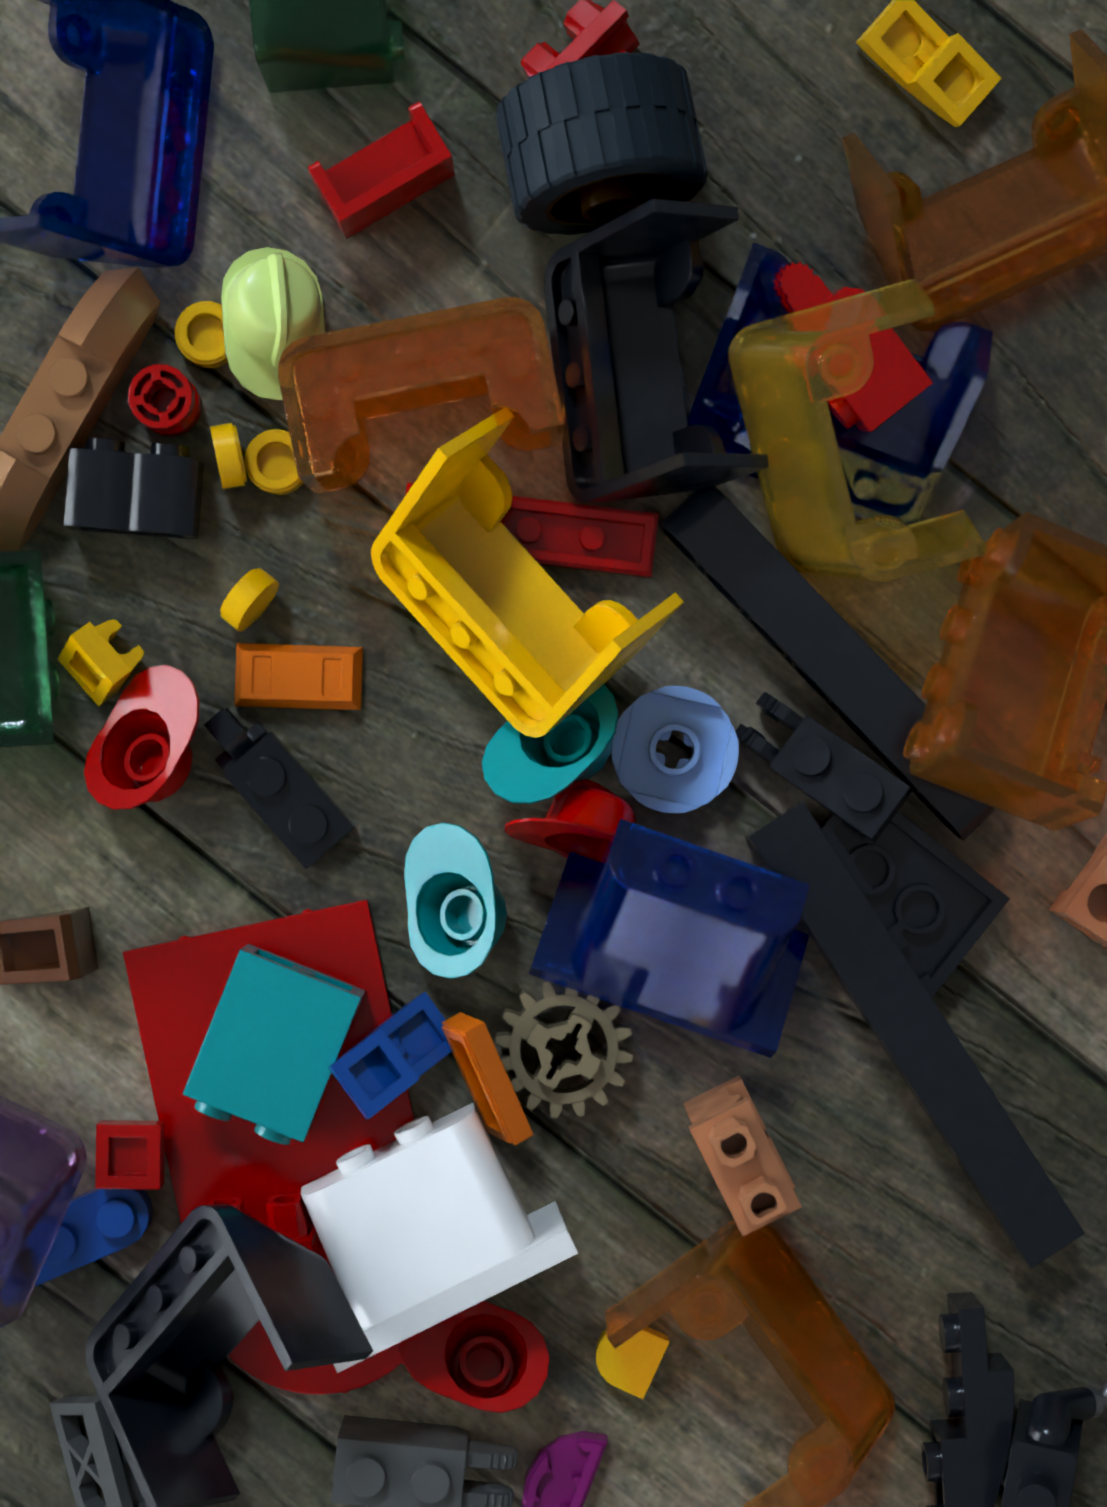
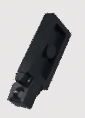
(278, 788)

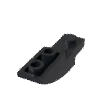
(972, 1450)

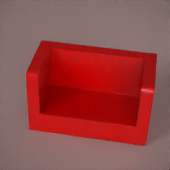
(384, 173)

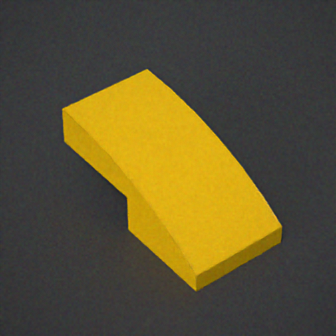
(928, 62)

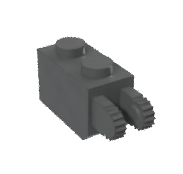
(415, 1465)

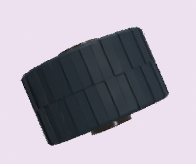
(599, 141)

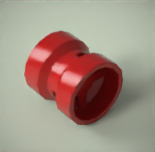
(171, 410)

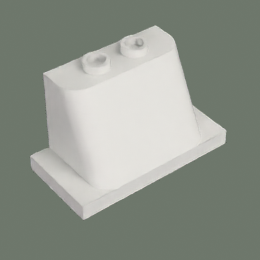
(428, 1227)

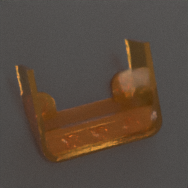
(1007, 222)
(771, 1293)

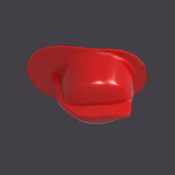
(145, 741)
(577, 821)
(480, 1358)

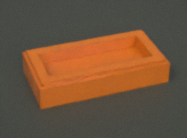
(486, 1078)

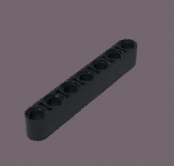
(812, 641)

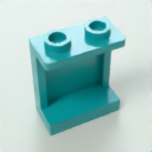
(272, 1044)

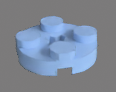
(703, 728)

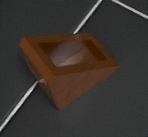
(47, 947)

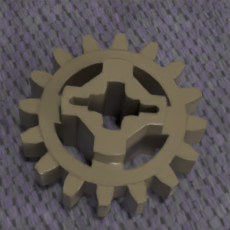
(588, 1062)

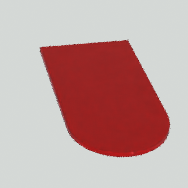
(174, 1001)

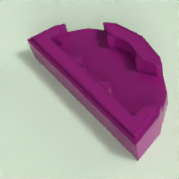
(564, 1471)

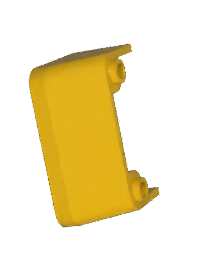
(492, 599)

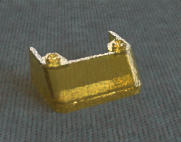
(782, 384)

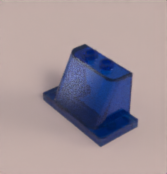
(678, 936)

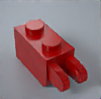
(895, 371)

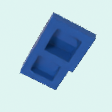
(392, 1056)

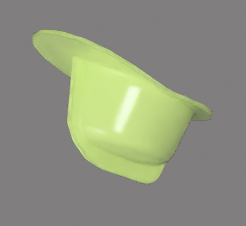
(266, 306)

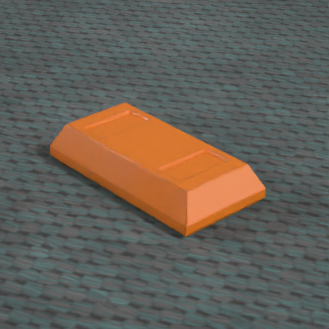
(298, 676)

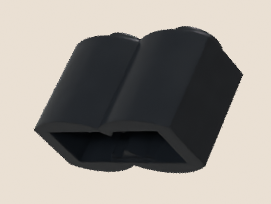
(134, 491)

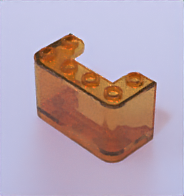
(412, 364)
(1021, 678)

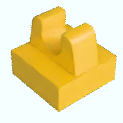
(96, 662)

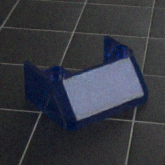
(136, 137)

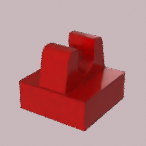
(130, 1154)

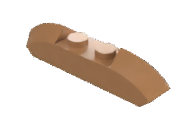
(69, 396)

